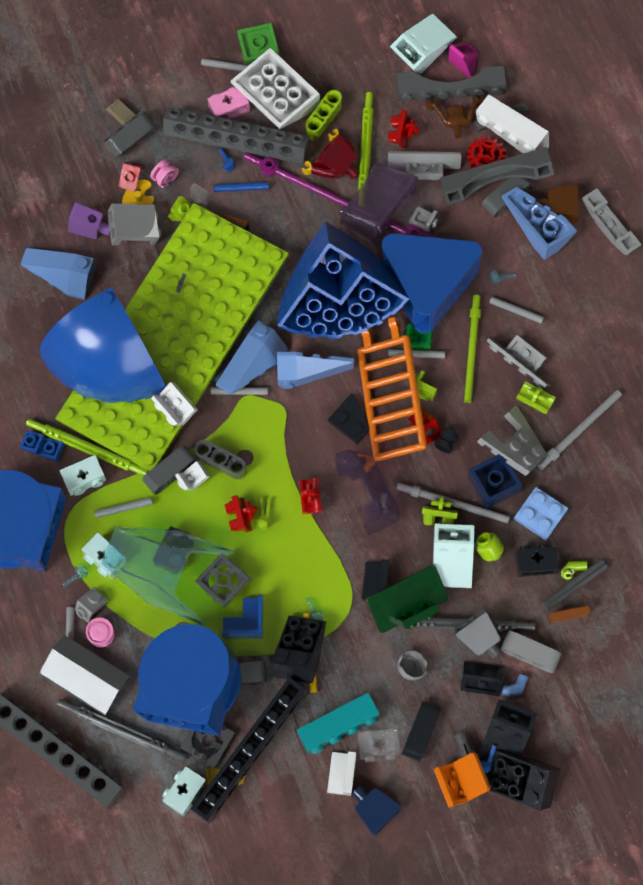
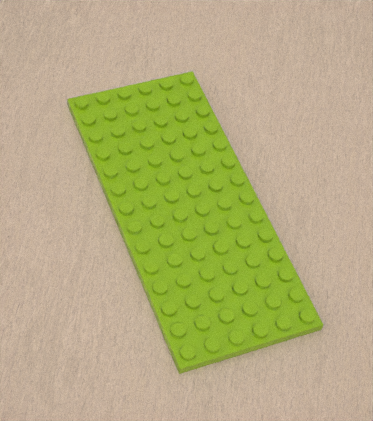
(182, 331)

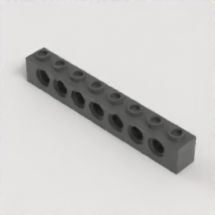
(235, 135)
(106, 796)

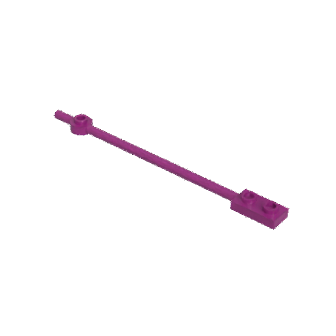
(274, 169)

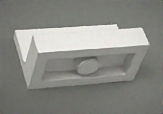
(341, 773)

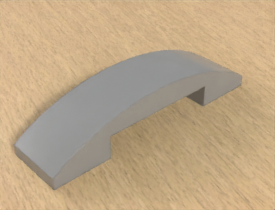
(609, 224)

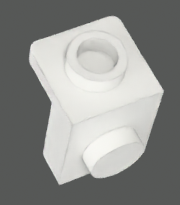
(192, 477)

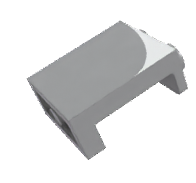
(133, 223)

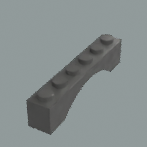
(415, 87)
(530, 165)

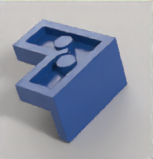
(248, 626)

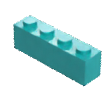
(338, 723)

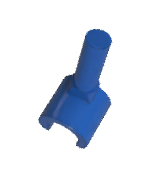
(228, 163)
(487, 765)

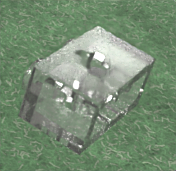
(368, 739)

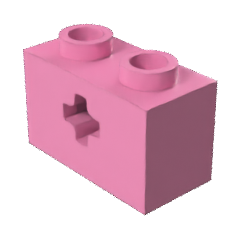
(228, 104)

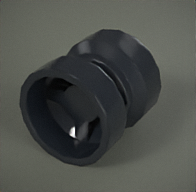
(446, 440)

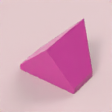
(464, 58)

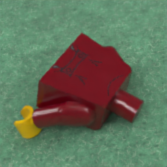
(335, 159)

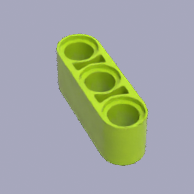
(324, 107)

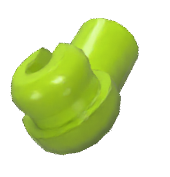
(571, 567)

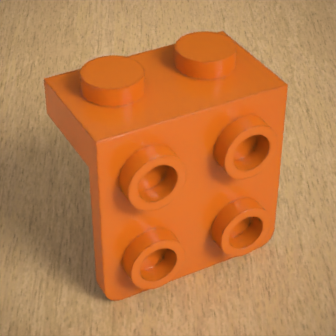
(462, 780)

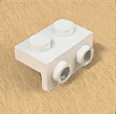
(174, 405)

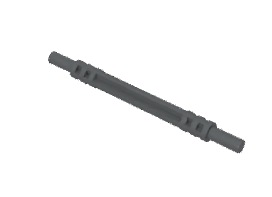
(452, 623)
(121, 730)

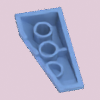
(541, 226)
(66, 271)
(252, 358)
(297, 370)

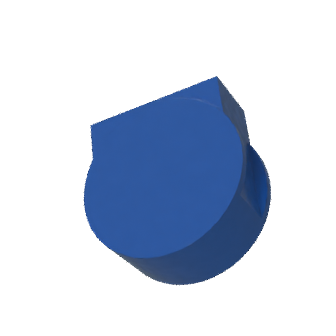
(28, 520)
(188, 680)

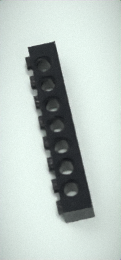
(248, 750)

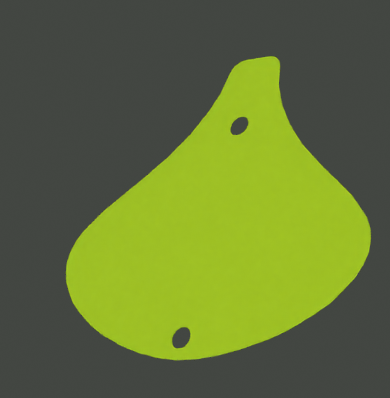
(284, 561)

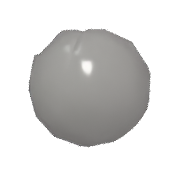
(412, 665)

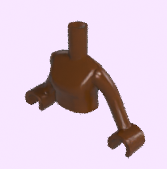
(455, 115)

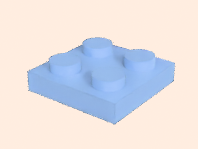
(540, 513)

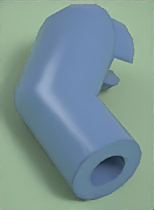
(515, 689)

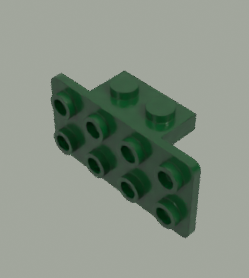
(408, 600)

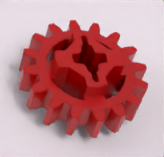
(486, 152)

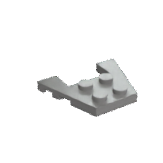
(522, 449)

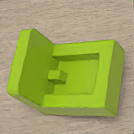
(179, 209)
(425, 391)

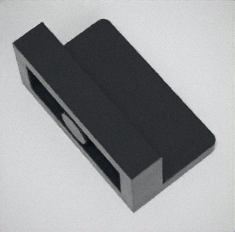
(375, 577)
(482, 678)

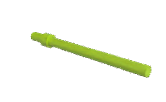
(475, 314)

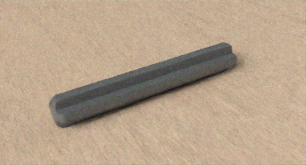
(574, 585)

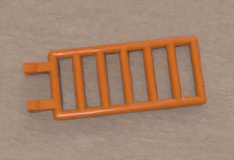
(397, 339)

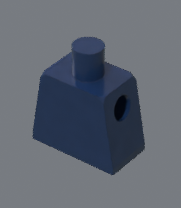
(375, 809)

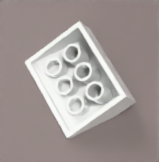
(276, 89)

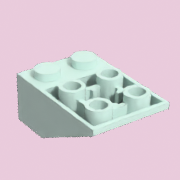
(423, 43)
(454, 554)

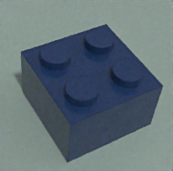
(494, 481)

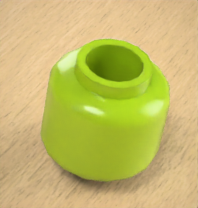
(489, 546)

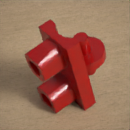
(405, 129)
(310, 496)
(244, 514)

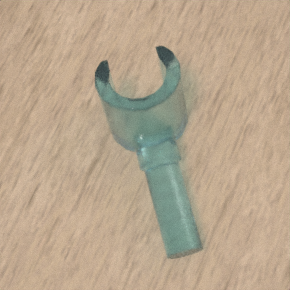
(495, 278)
(81, 572)
(315, 615)

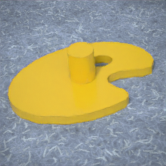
(138, 197)

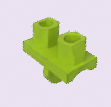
(535, 397)
(430, 512)

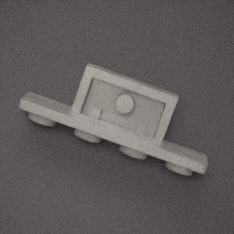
(425, 164)
(524, 356)

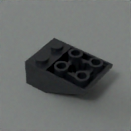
(299, 649)
(507, 730)
(523, 780)

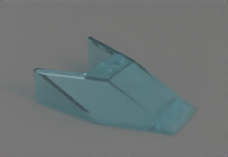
(153, 563)

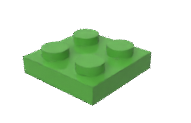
(256, 41)

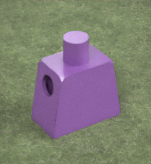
(87, 222)

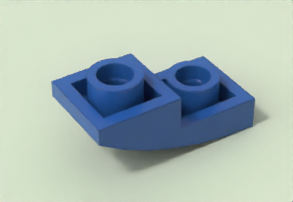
(42, 446)

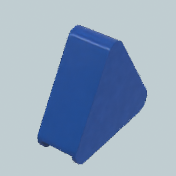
(431, 273)

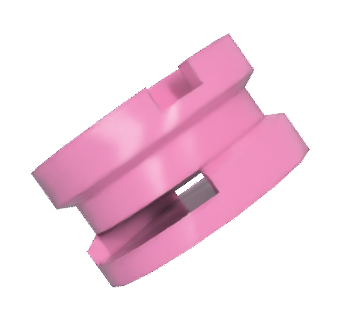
(164, 173)
(100, 632)

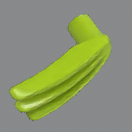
(263, 520)

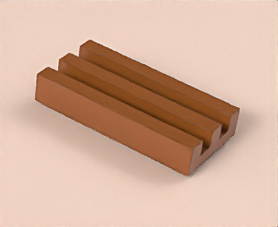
(569, 614)

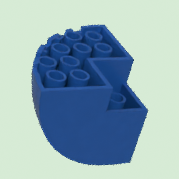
(338, 288)
(101, 353)

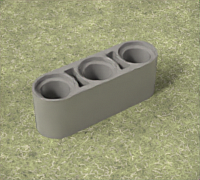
(530, 652)

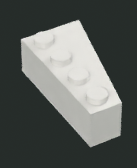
(512, 126)

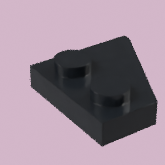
(350, 420)

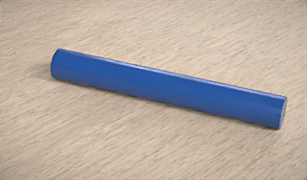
(241, 187)

